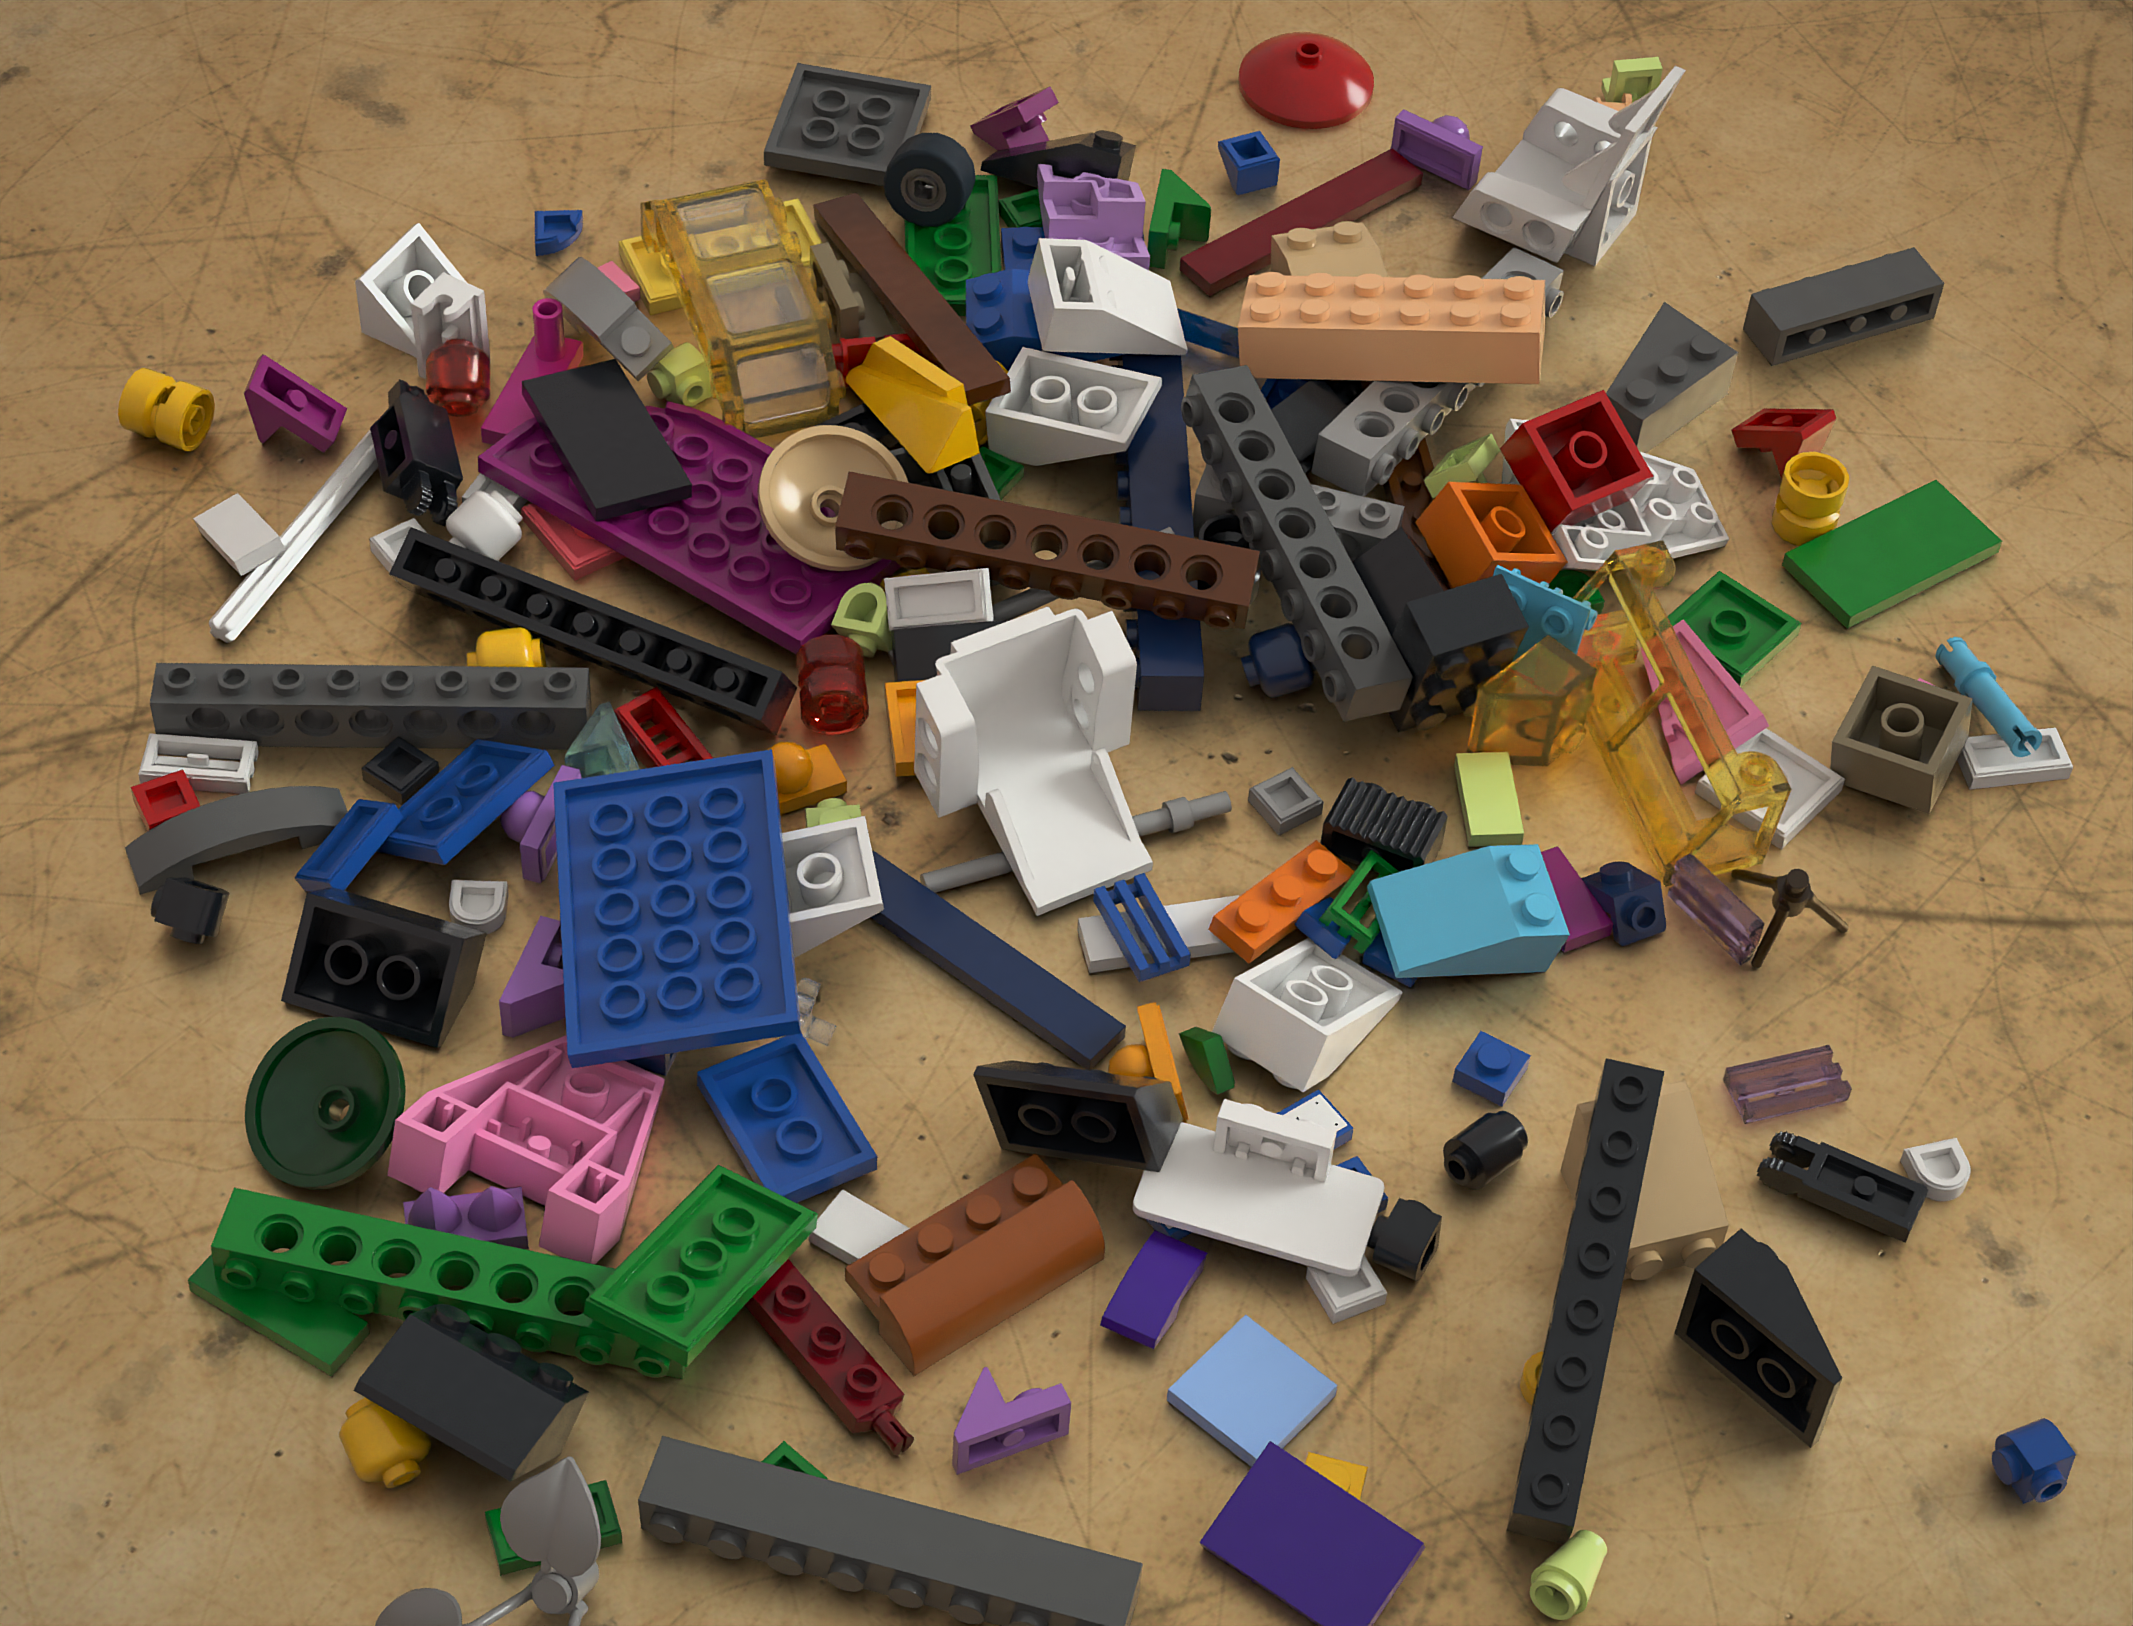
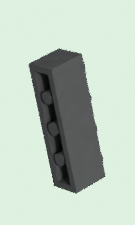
(1842, 306)

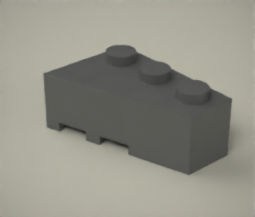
(1670, 378)

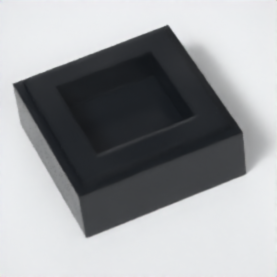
(400, 770)

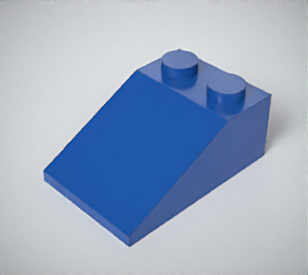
(1004, 318)

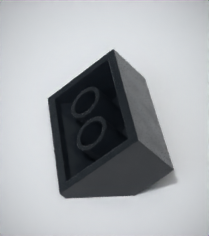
(382, 965)
(1080, 1113)
(474, 1391)

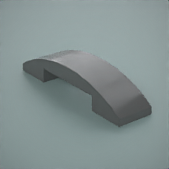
(231, 828)

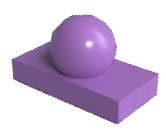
(1438, 147)
(532, 824)

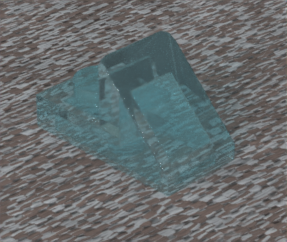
(601, 746)

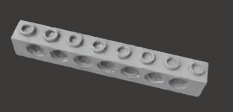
(1396, 415)

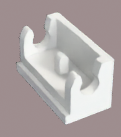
(447, 312)

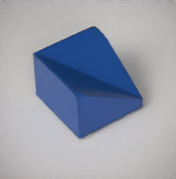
(1249, 162)

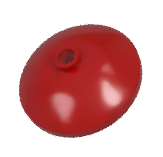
(1306, 80)

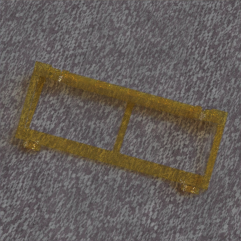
(1631, 748)

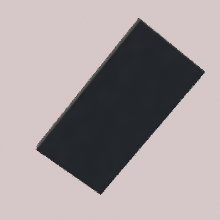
(606, 440)

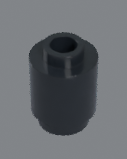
(1485, 1149)

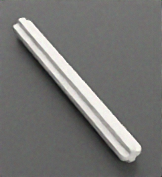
(297, 540)

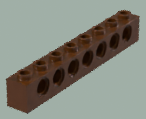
(1027, 530)

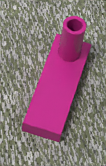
(545, 355)

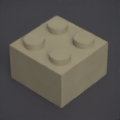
(1901, 739)

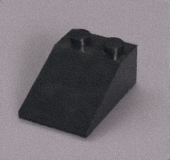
(1760, 1334)

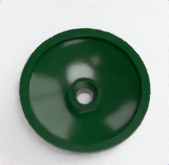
(300, 1097)

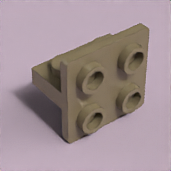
(851, 302)

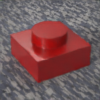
(164, 798)

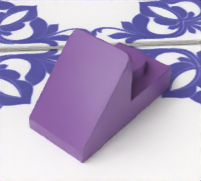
(537, 983)
(1000, 1429)

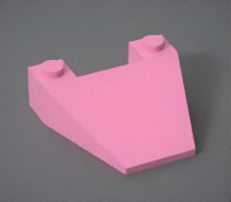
(542, 1127)

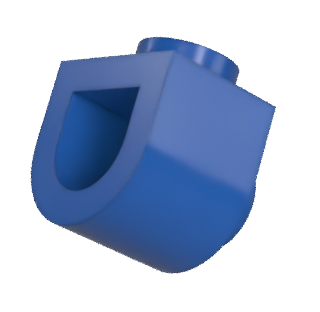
(2034, 1460)

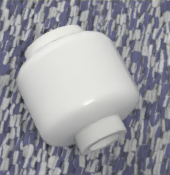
(485, 525)

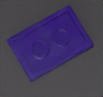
(1311, 1542)

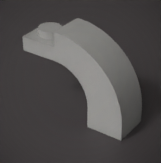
(610, 316)

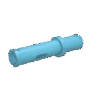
(1979, 682)

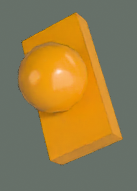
(806, 775)
(1150, 1061)

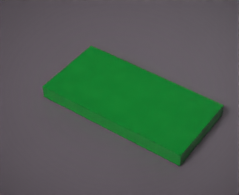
(961, 247)
(1891, 553)
(701, 1265)

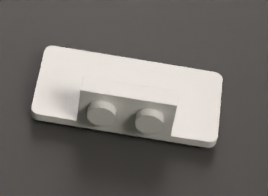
(1264, 1188)

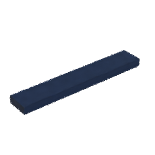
(994, 968)

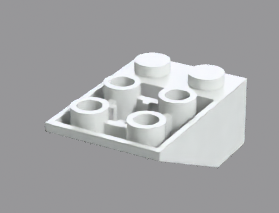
(1101, 302)

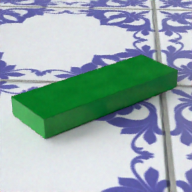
(311, 1330)

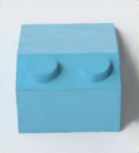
(1471, 914)

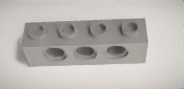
(1356, 518)

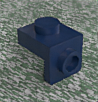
(1631, 899)

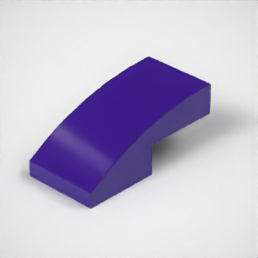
(1153, 1289)

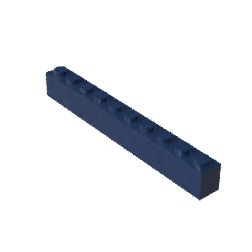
(1157, 498)

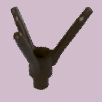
(1790, 898)

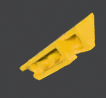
(916, 404)

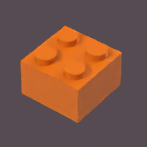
(1486, 526)

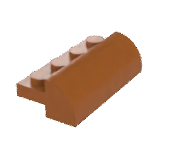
(977, 1262)

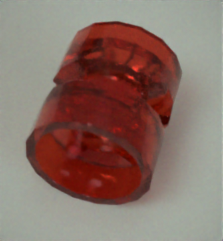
(832, 685)

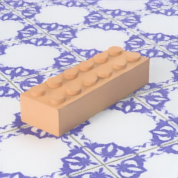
(1393, 328)

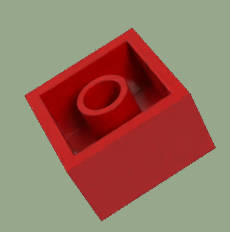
(1576, 461)

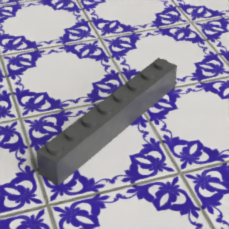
(881, 1543)

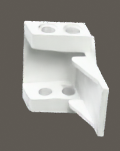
(1571, 176)
(1027, 735)

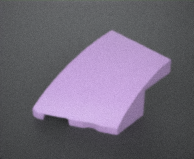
(1094, 210)

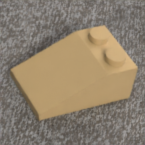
(1333, 250)

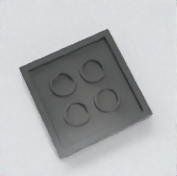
(844, 123)

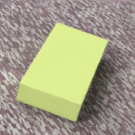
(1488, 799)

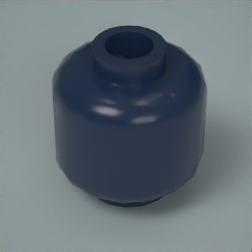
(1277, 662)

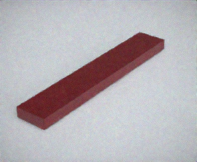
(1338, 200)

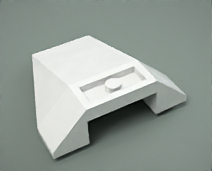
(1666, 509)

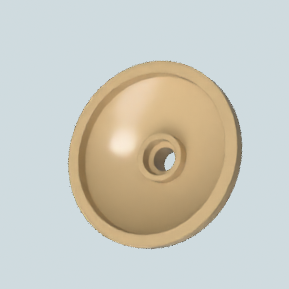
(811, 474)

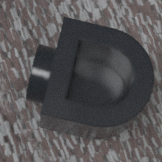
(189, 908)
(1406, 1238)

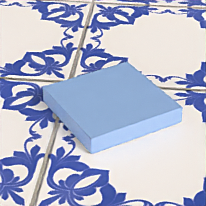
(1251, 1391)

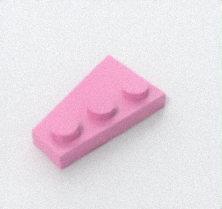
(1733, 706)

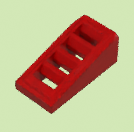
(656, 708)

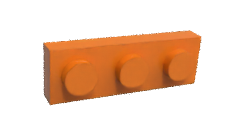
(1275, 903)

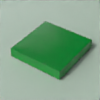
(1736, 625)

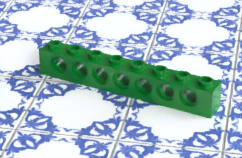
(433, 1262)

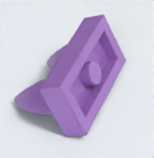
(487, 1215)

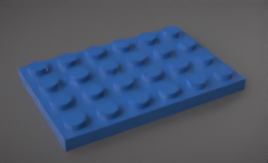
(674, 909)

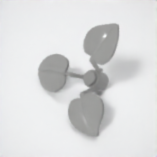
(544, 1521)

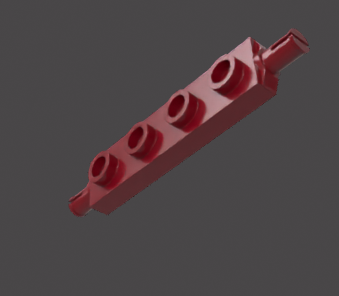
(830, 1356)

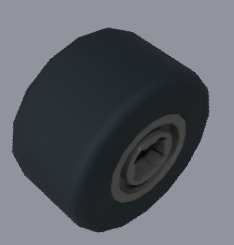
(924, 163)

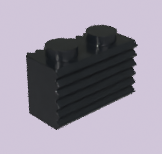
(1379, 821)

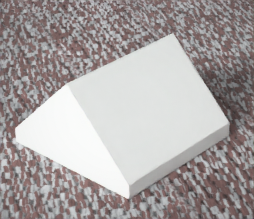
(394, 283)

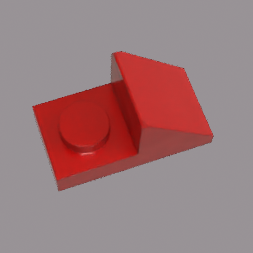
(1785, 432)

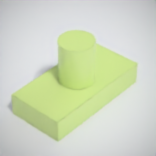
(1463, 464)

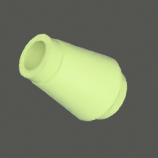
(1567, 1577)

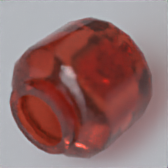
(458, 377)

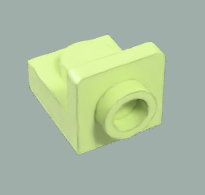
(1632, 76)

